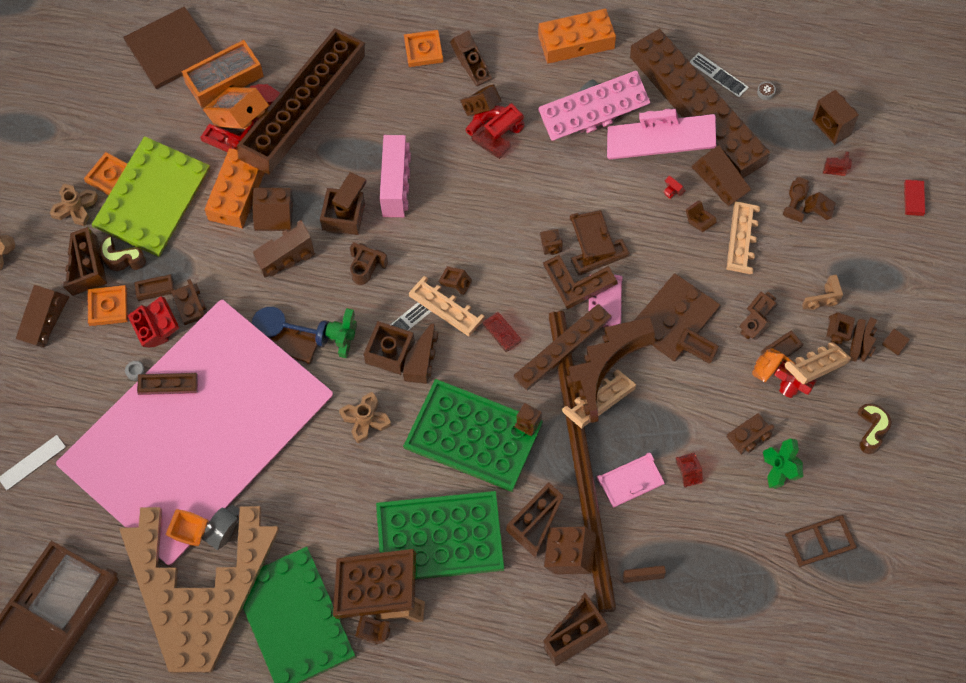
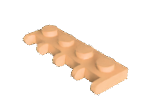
(740, 237)
(445, 307)
(818, 364)
(607, 396)

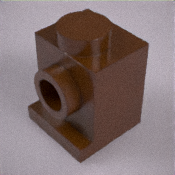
(761, 325)
(840, 328)
(528, 419)

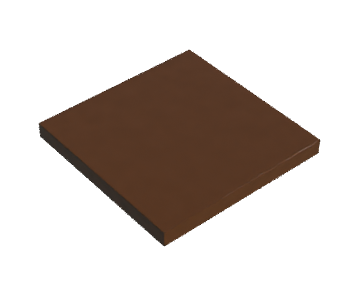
(169, 46)

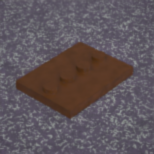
(674, 309)
(375, 584)

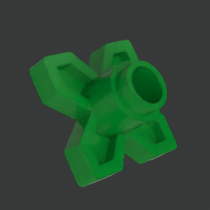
(343, 332)
(784, 463)

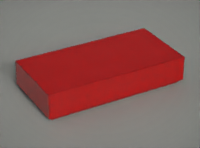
(503, 121)
(914, 197)

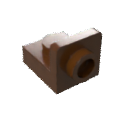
(551, 242)
(456, 279)
(763, 303)

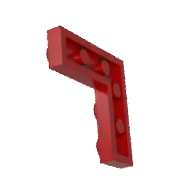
(223, 139)

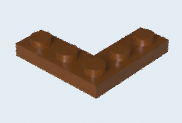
(575, 293)

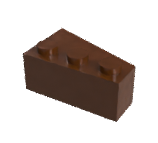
(41, 315)
(535, 519)
(575, 632)

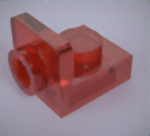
(837, 166)
(690, 469)

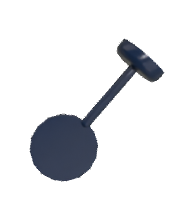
(272, 322)

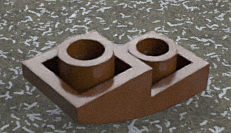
(868, 340)

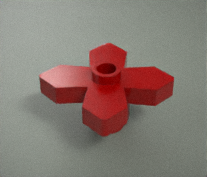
(790, 385)

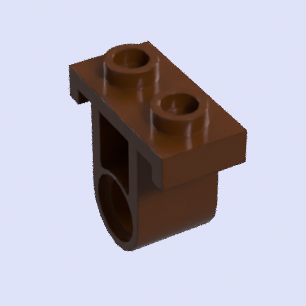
(481, 100)
(365, 260)

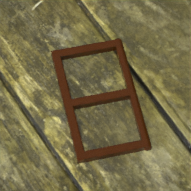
(826, 554)

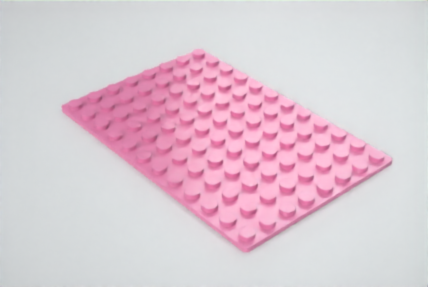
(202, 445)

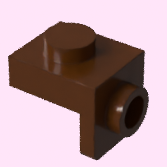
(820, 204)
(699, 217)
(372, 630)

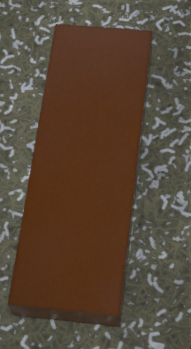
(584, 267)
(167, 383)

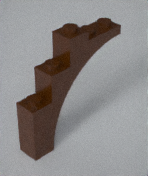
(600, 358)

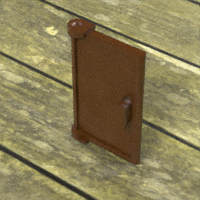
(590, 231)
(298, 346)

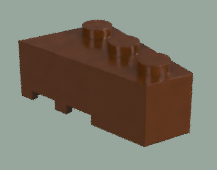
(721, 176)
(285, 251)
(85, 263)

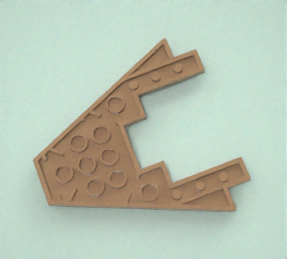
(195, 621)

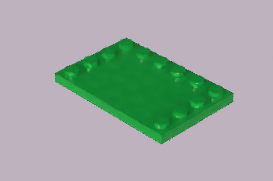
(471, 435)
(447, 532)
(295, 620)

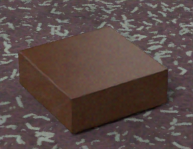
(895, 341)

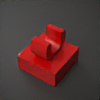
(673, 187)

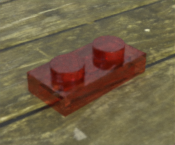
(489, 143)
(502, 332)

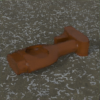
(797, 193)

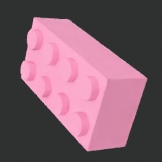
(395, 176)

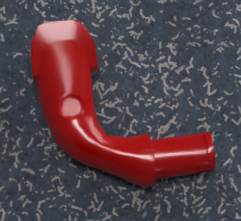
(482, 118)

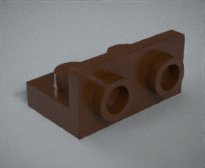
(188, 303)
(750, 434)

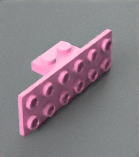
(594, 106)
(661, 134)

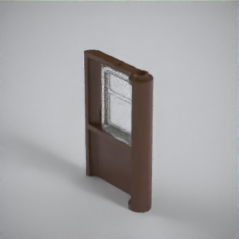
(52, 611)

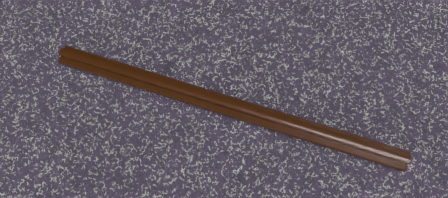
(584, 478)

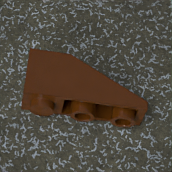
(470, 58)
(418, 360)

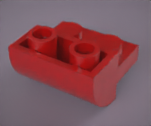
(153, 323)

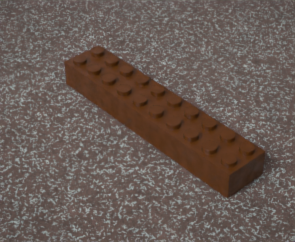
(696, 97)
(301, 101)

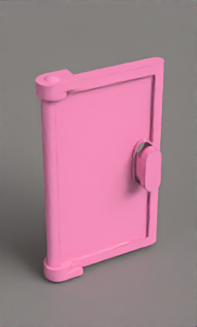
(610, 301)
(634, 477)

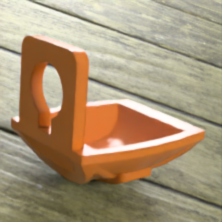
(768, 363)
(187, 527)

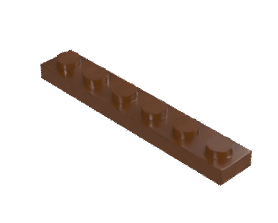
(562, 347)

